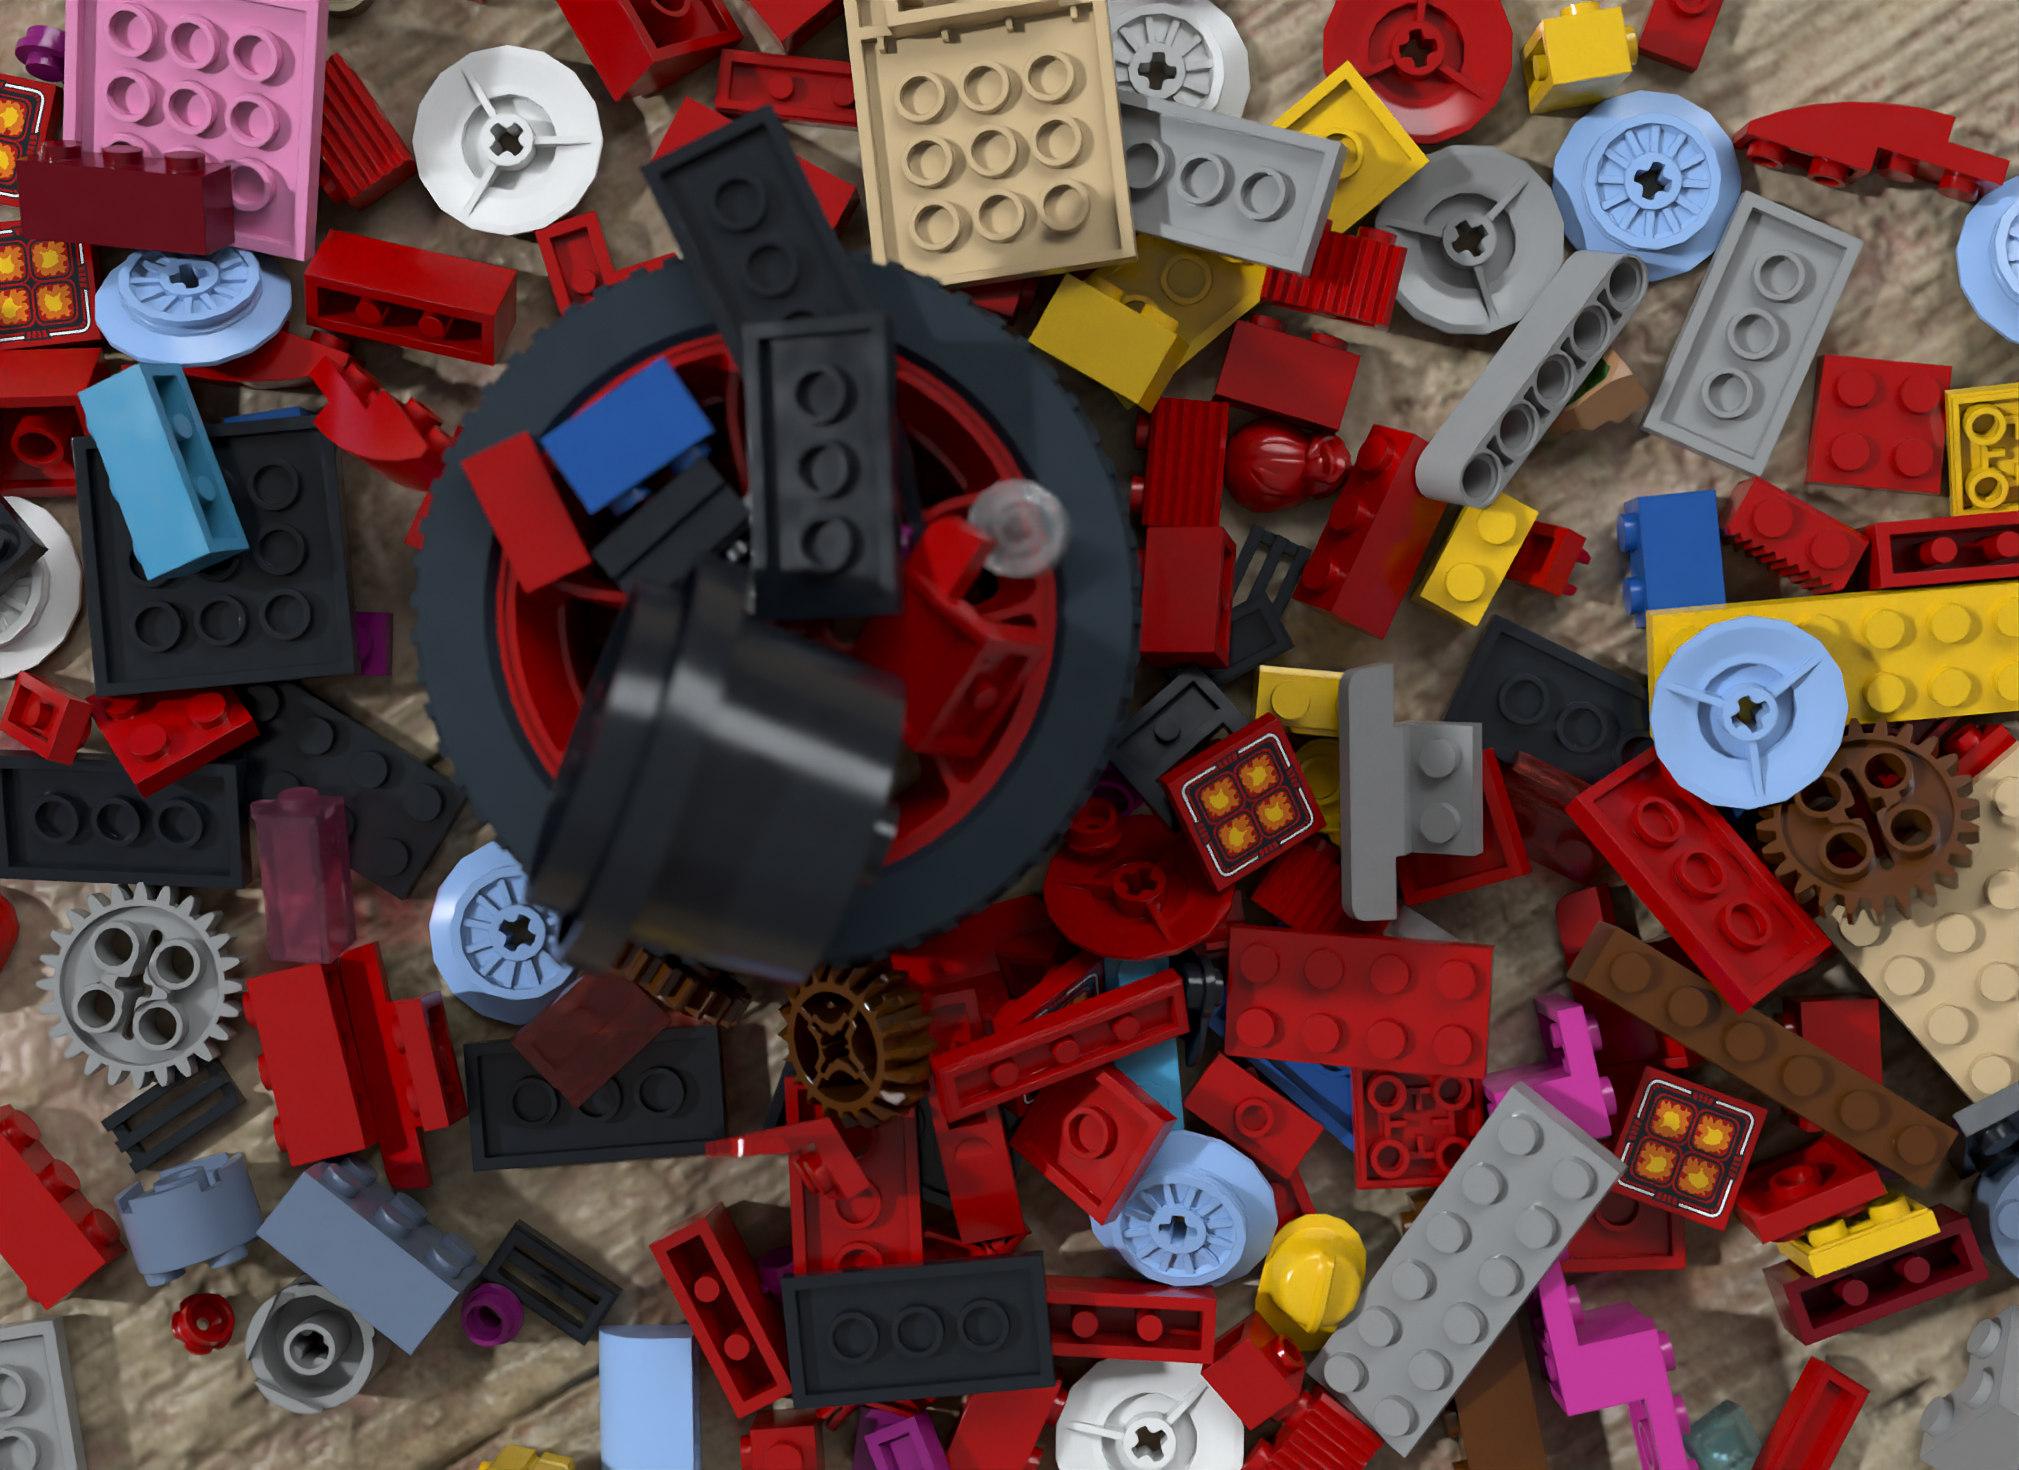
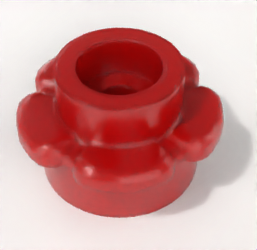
(1095, 828)
(214, 1312)

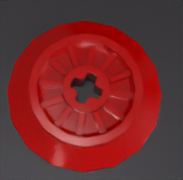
(1457, 79)
(1137, 898)

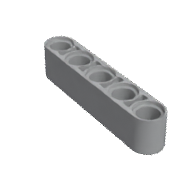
(1531, 378)

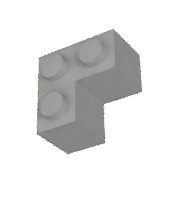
(1979, 1419)

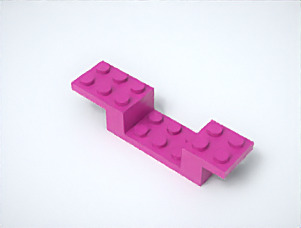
(1612, 1350)

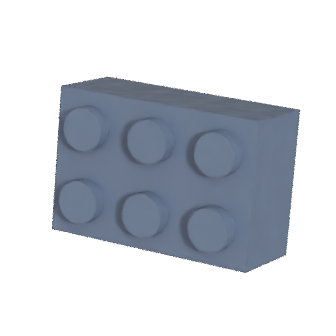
(372, 1249)

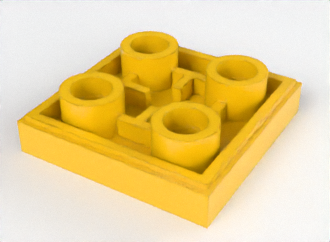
(1983, 449)
(1844, 1241)

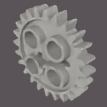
(90, 965)

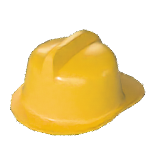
(1311, 1279)

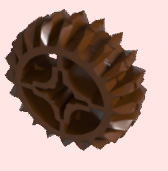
(859, 1042)

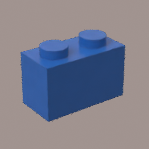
(631, 438)
(1671, 552)

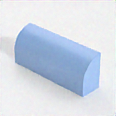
(650, 1397)

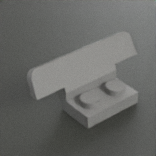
(1400, 790)

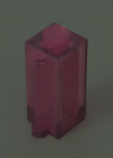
(305, 876)

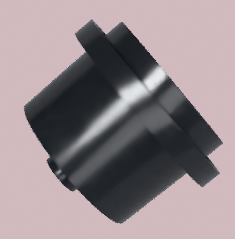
(717, 787)

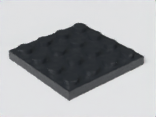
(251, 618)

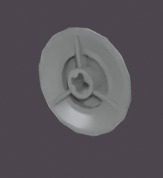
(1518, 228)

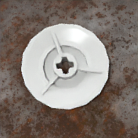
(1193, 43)
(519, 95)
(44, 600)
(1124, 1395)

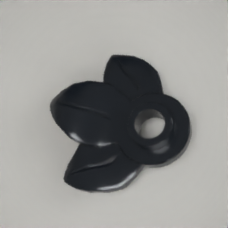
(1202, 993)

